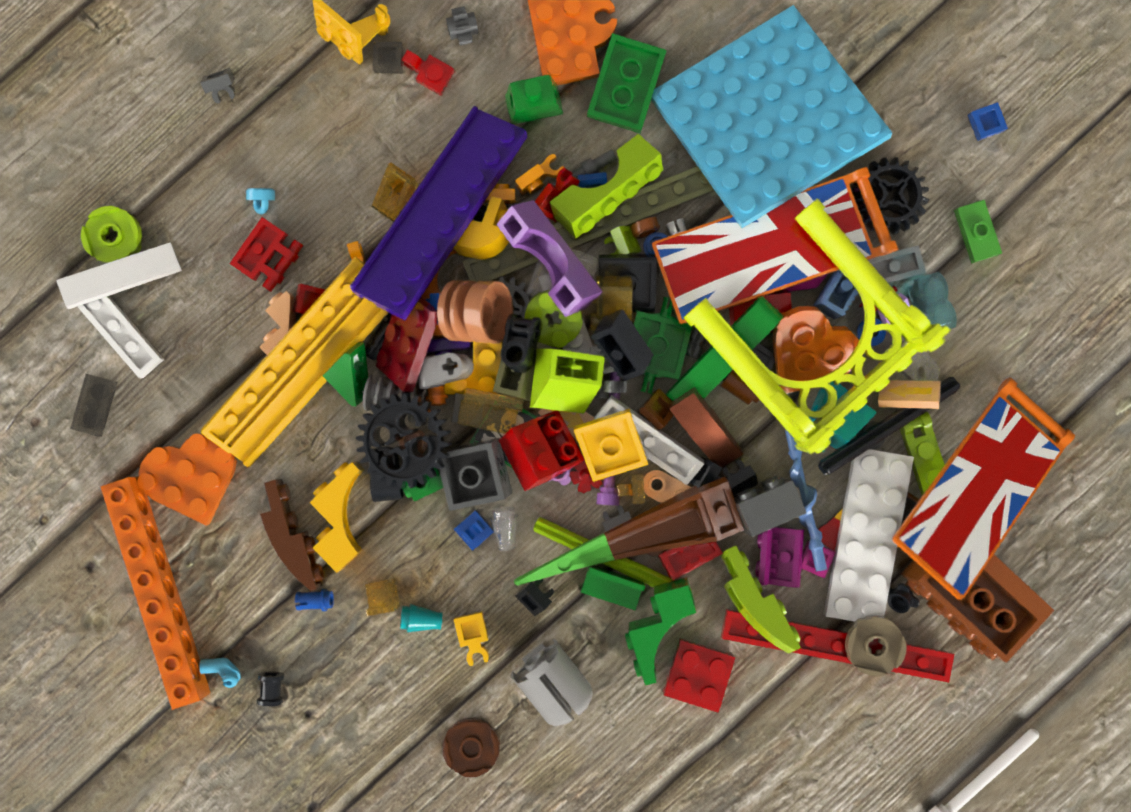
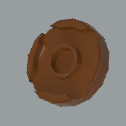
(471, 747)

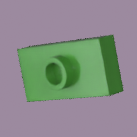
(977, 231)

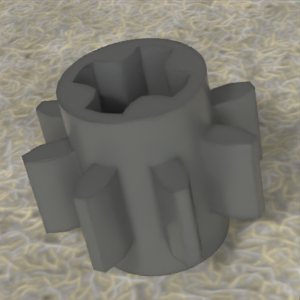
(462, 25)

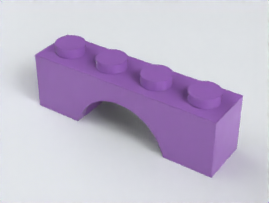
(531, 230)

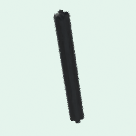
(880, 431)

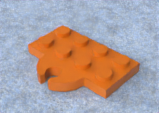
(569, 35)

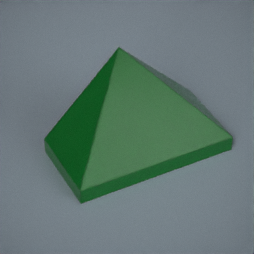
(350, 374)

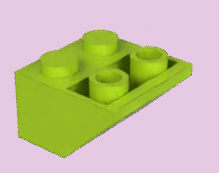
(565, 380)

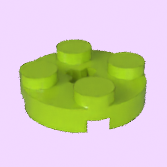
(97, 227)
(560, 333)

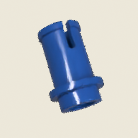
(314, 600)

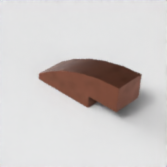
(705, 428)

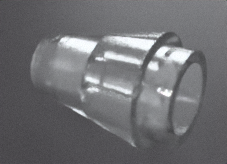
(504, 525)

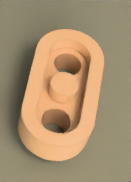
(669, 488)

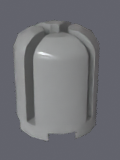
(543, 673)

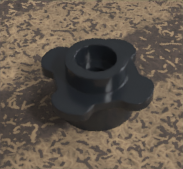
(902, 598)

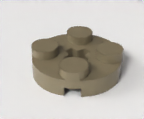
(884, 660)

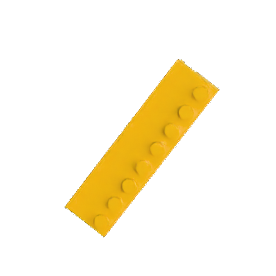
(293, 369)

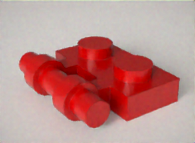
(260, 248)

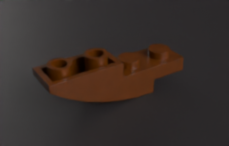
(292, 547)

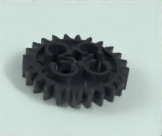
(415, 464)

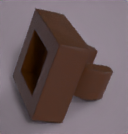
(657, 409)

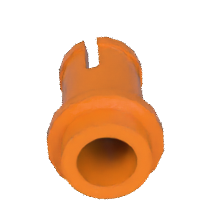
(437, 396)

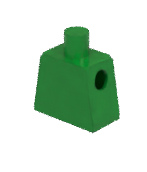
(533, 99)

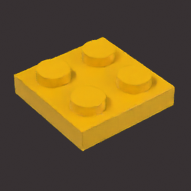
(611, 445)

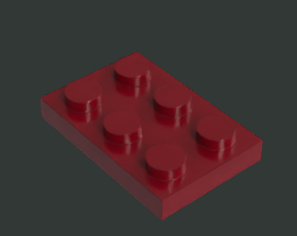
(407, 345)

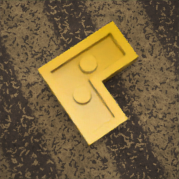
(486, 365)

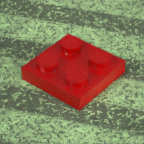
(699, 675)

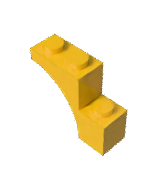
(331, 501)

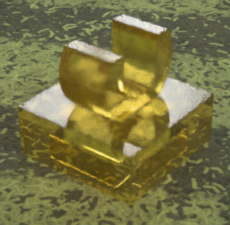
(634, 488)

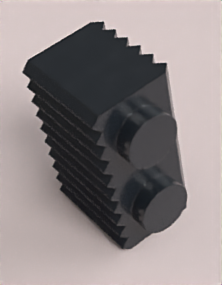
(622, 345)

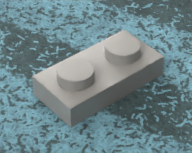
(900, 264)

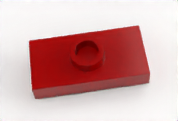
(685, 559)

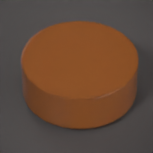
(645, 227)

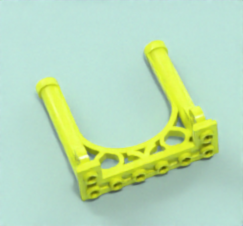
(874, 290)

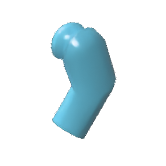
(224, 667)

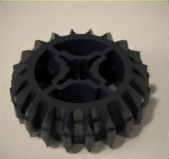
(897, 203)

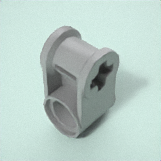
(440, 369)

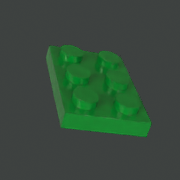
(626, 83)

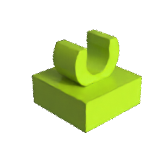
(623, 241)

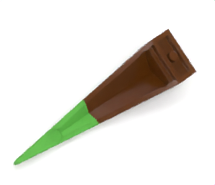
(684, 520)

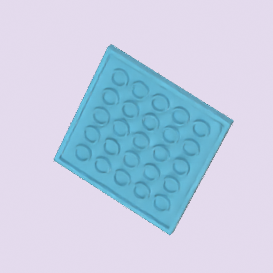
(769, 116)

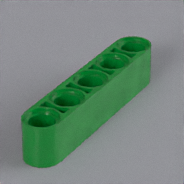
(711, 367)

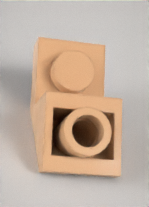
(282, 313)

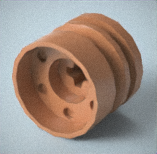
(474, 311)

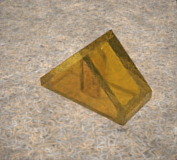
(394, 192)

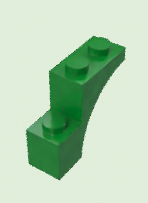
(674, 603)

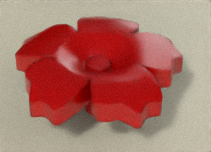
(584, 478)

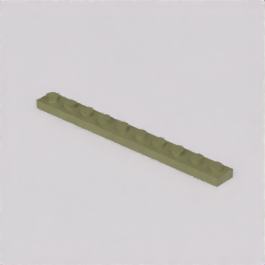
(645, 204)

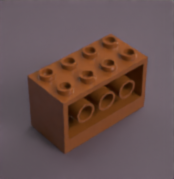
(994, 614)

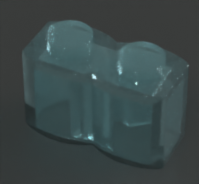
(930, 297)

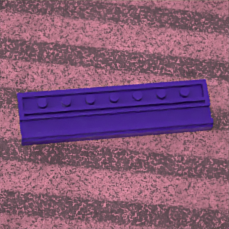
(438, 213)

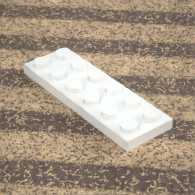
(864, 541)

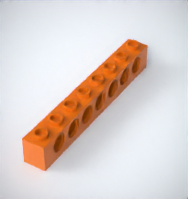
(155, 592)

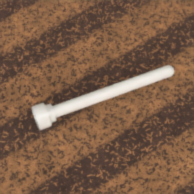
(989, 773)

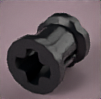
(270, 688)

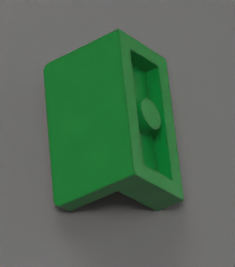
(612, 587)

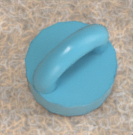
(260, 194)

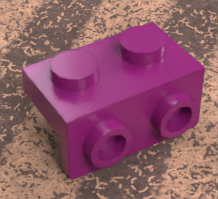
(780, 557)

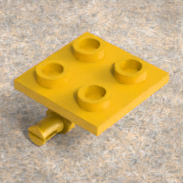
(353, 36)

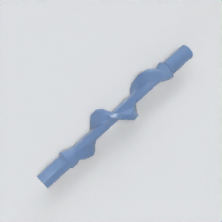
(808, 497)

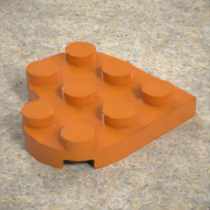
(809, 345)
(188, 477)

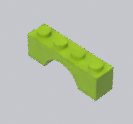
(582, 208)

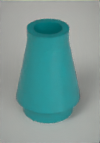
(419, 619)

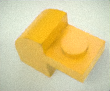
(484, 238)

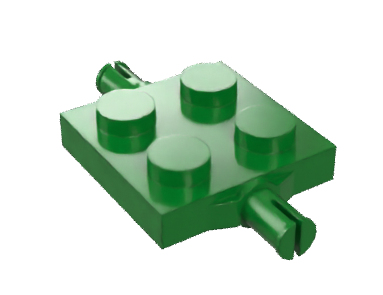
(666, 341)

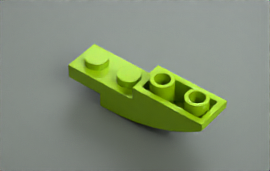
(763, 614)

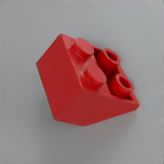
(540, 449)

